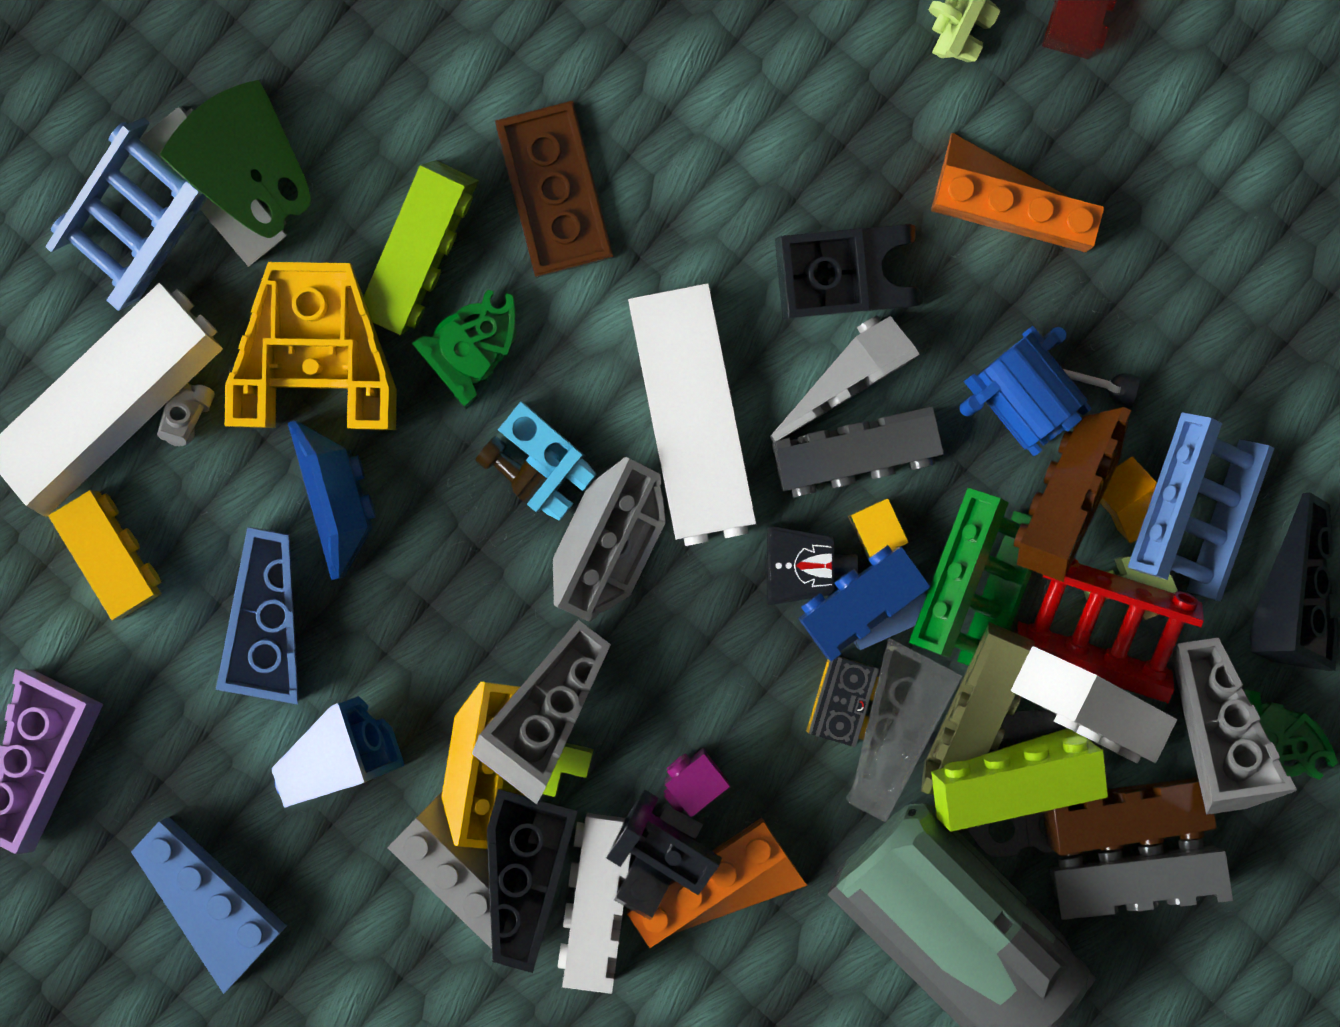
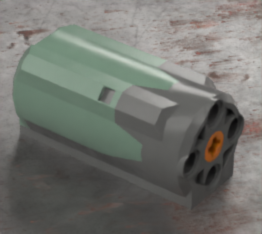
(959, 926)

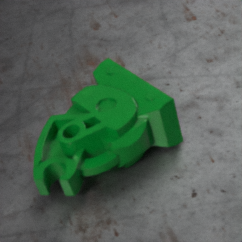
(470, 351)
(1293, 736)

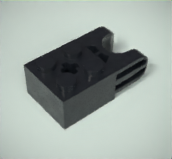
(854, 268)

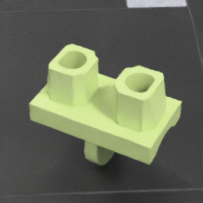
(955, 23)

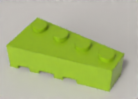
(1020, 780)

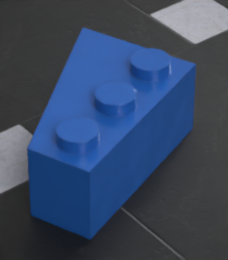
(862, 601)

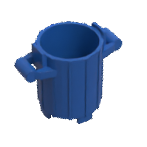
(1029, 391)

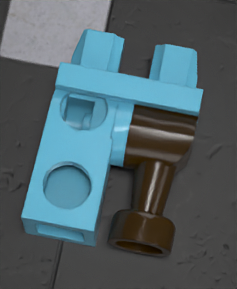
(549, 462)

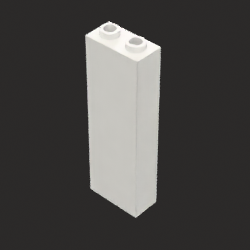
(105, 398)
(692, 414)

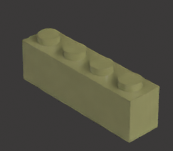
(980, 702)

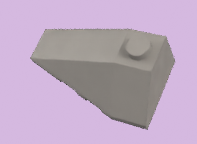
(866, 360)

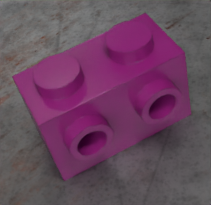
(693, 782)

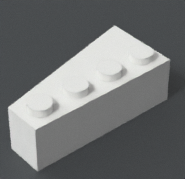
(1094, 707)
(594, 916)

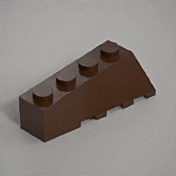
(1072, 493)

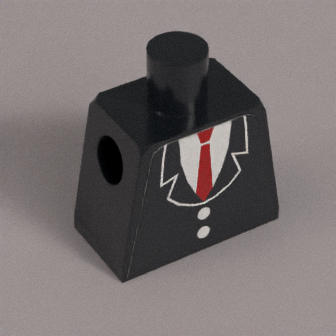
(802, 565)

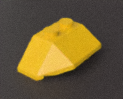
(469, 783)

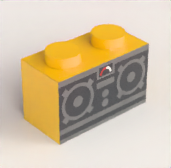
(843, 701)

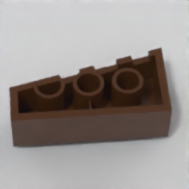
(1130, 816)

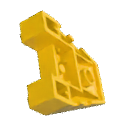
(310, 333)

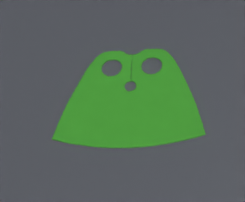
(225, 142)

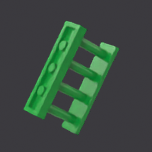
(959, 574)

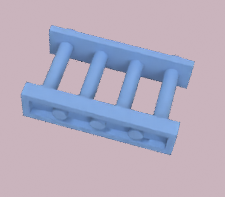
(168, 222)
(1175, 496)

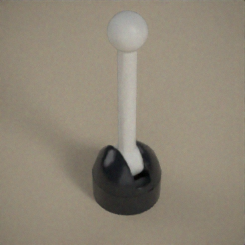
(1121, 388)

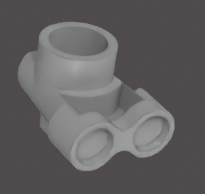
(183, 412)

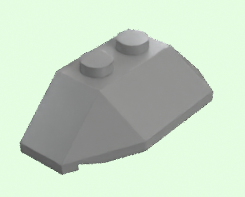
(608, 540)

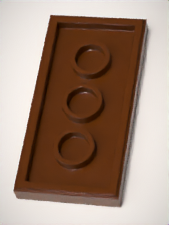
(554, 189)

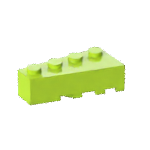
(417, 245)

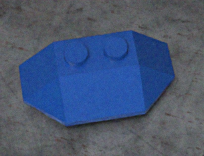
(334, 496)

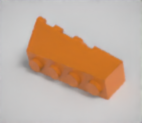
(1000, 196)
(749, 873)

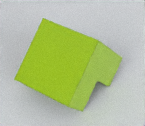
(573, 761)

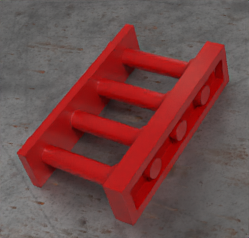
(1113, 664)

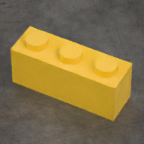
(106, 554)

